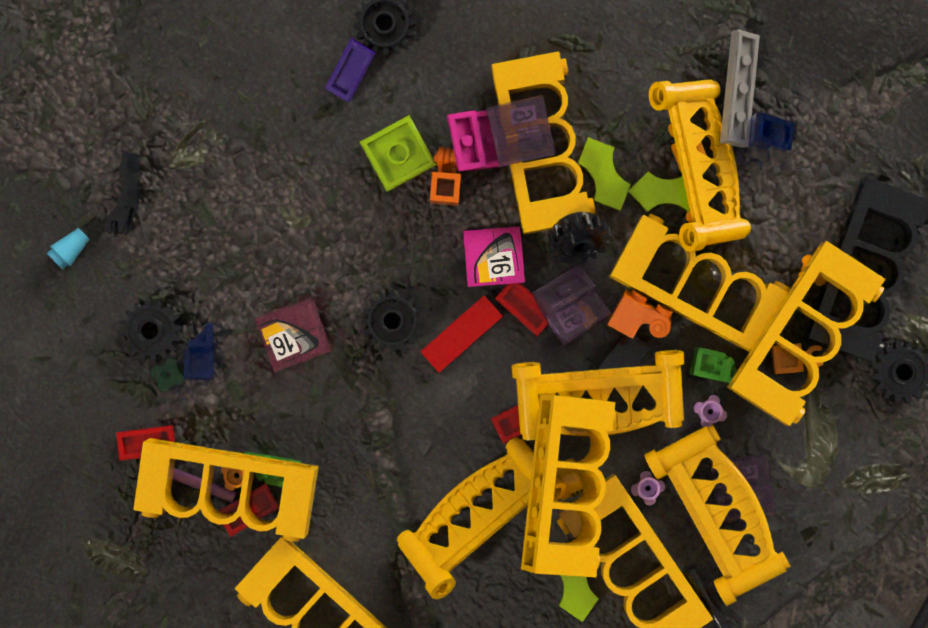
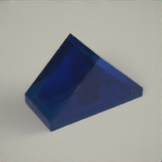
(771, 132)

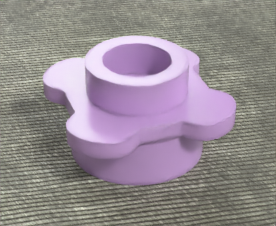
(712, 403)
(651, 495)

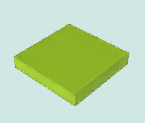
(398, 153)

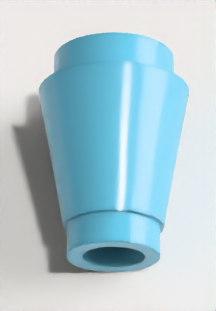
(68, 248)

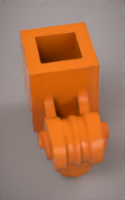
(445, 182)
(635, 310)

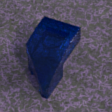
(200, 356)

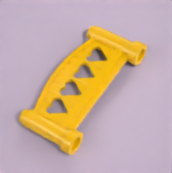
(707, 224)
(660, 380)
(436, 561)
(739, 572)

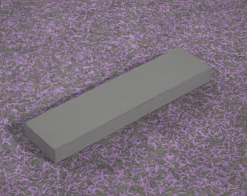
(740, 88)

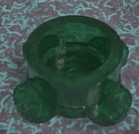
(175, 375)

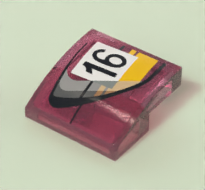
(293, 334)

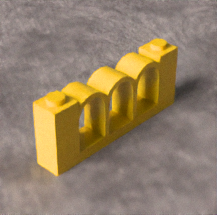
(531, 74)
(640, 250)
(843, 272)
(156, 476)
(579, 555)
(275, 564)
(685, 613)

